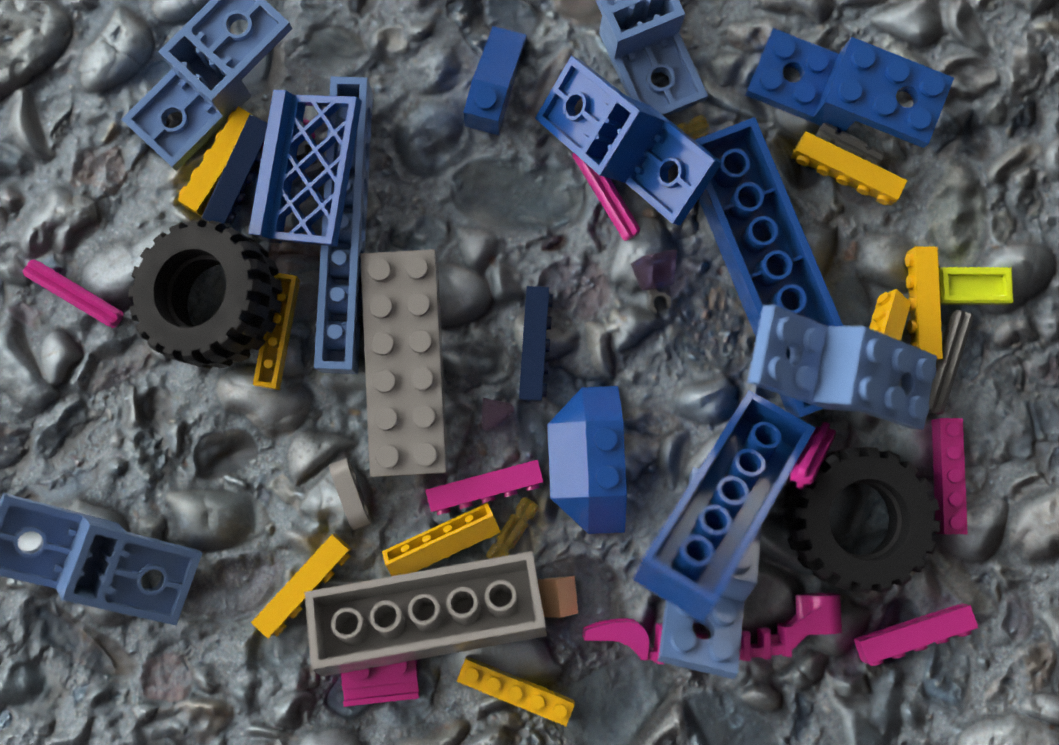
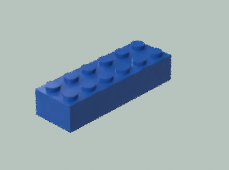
(723, 506)

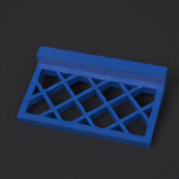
(280, 167)

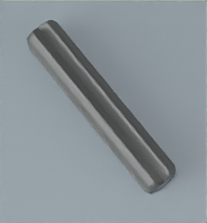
(946, 368)

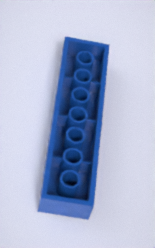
(762, 235)

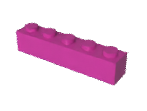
(949, 475)
(484, 487)
(916, 634)

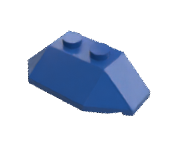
(589, 460)

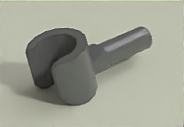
(653, 293)

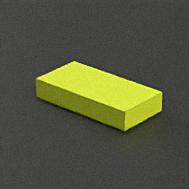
(976, 285)

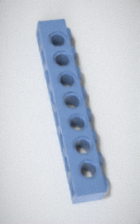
(340, 266)

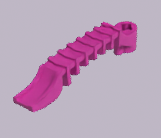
(814, 616)

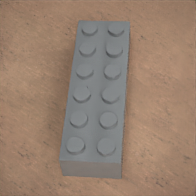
(404, 363)
(424, 614)

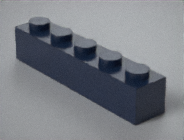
(237, 173)
(535, 344)

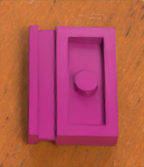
(381, 684)

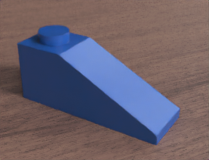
(494, 81)

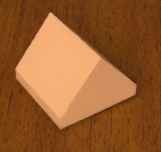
(558, 596)

